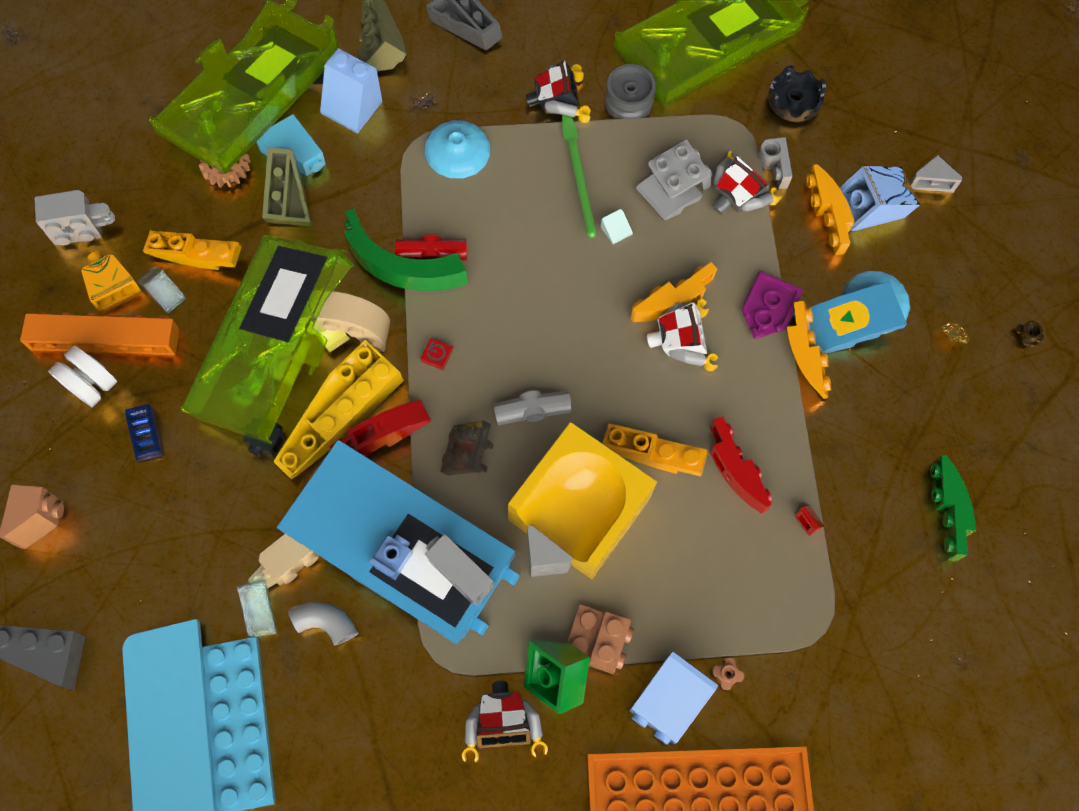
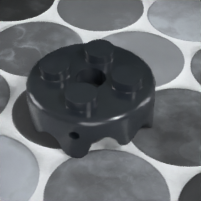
(796, 83)

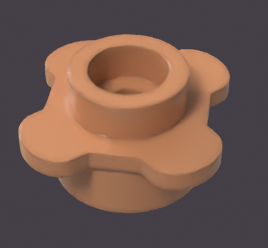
(727, 681)

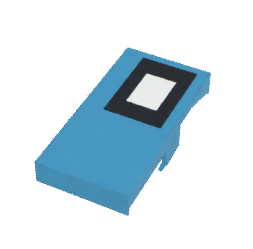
(354, 508)

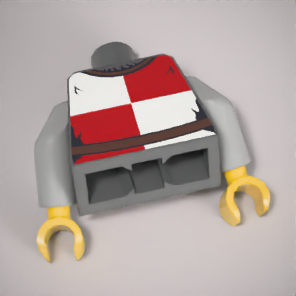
(741, 187)

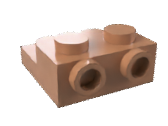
(601, 637)

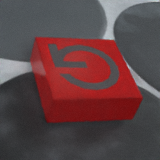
(436, 354)

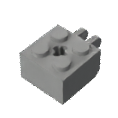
(71, 217)

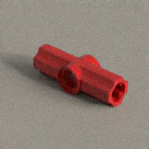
(430, 247)

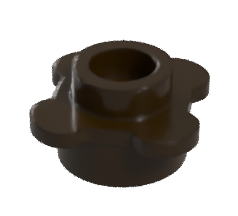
(1032, 327)

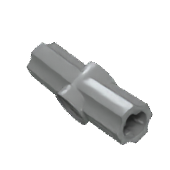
(532, 407)

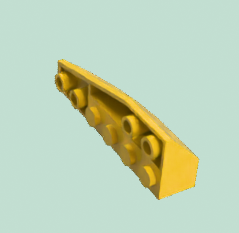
(341, 403)

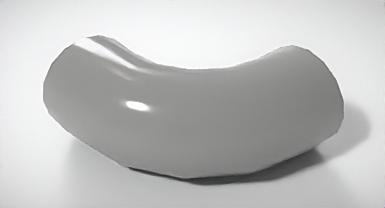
(323, 616)

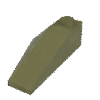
(380, 37)

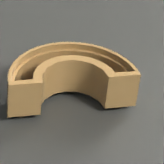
(355, 317)

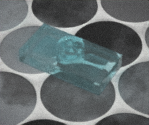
(257, 609)

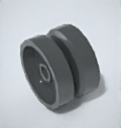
(630, 92)

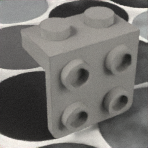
(680, 169)

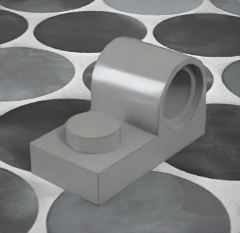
(777, 160)

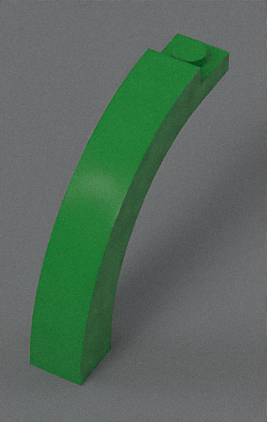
(402, 272)

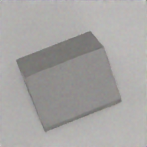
(545, 555)

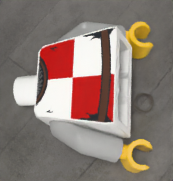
(683, 334)

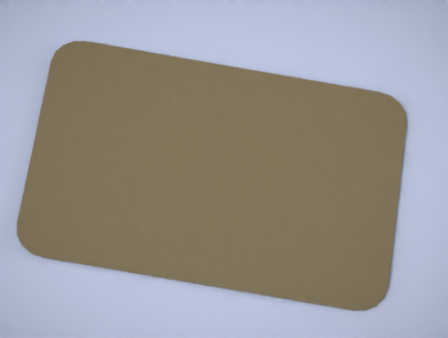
(554, 316)

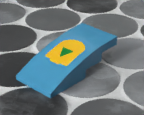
(856, 317)

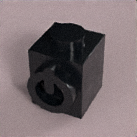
(271, 450)

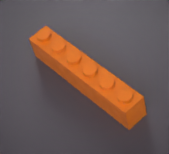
(100, 333)

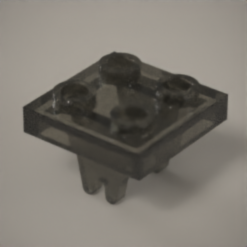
(466, 448)

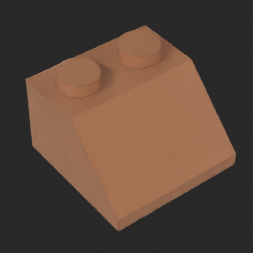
(29, 515)

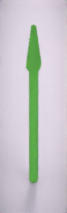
(570, 134)

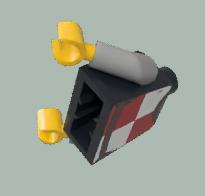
(558, 91)
(502, 721)

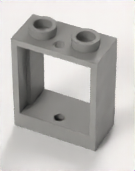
(459, 569)

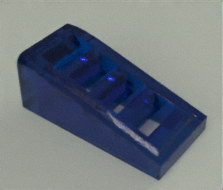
(140, 417)

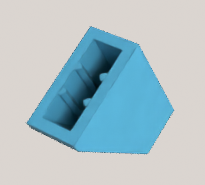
(292, 135)

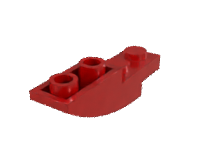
(387, 427)
(741, 476)

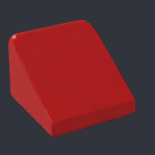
(809, 520)

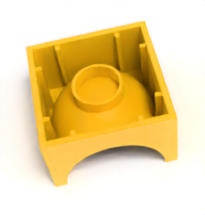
(582, 498)

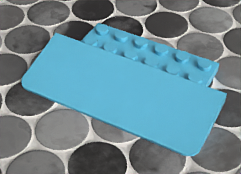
(196, 722)

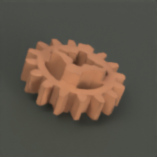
(233, 174)

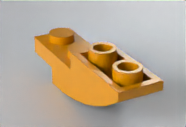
(831, 203)
(187, 250)
(666, 296)
(809, 359)
(655, 452)

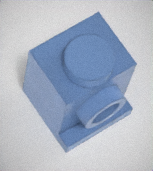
(393, 566)

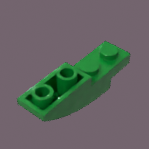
(953, 498)

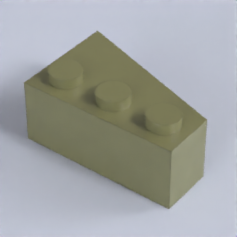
(284, 190)

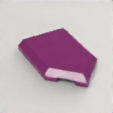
(769, 305)

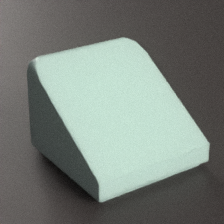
(616, 226)

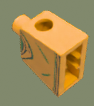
(107, 281)

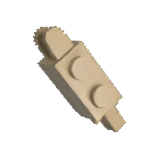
(282, 562)

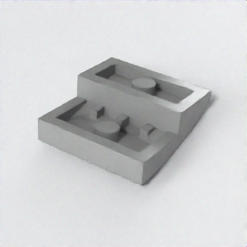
(659, 200)

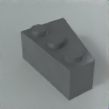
(467, 20)
(43, 652)

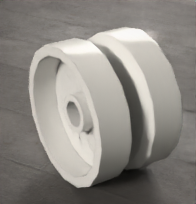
(83, 375)

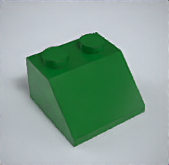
(556, 674)

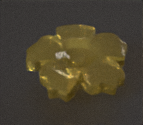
(955, 333)

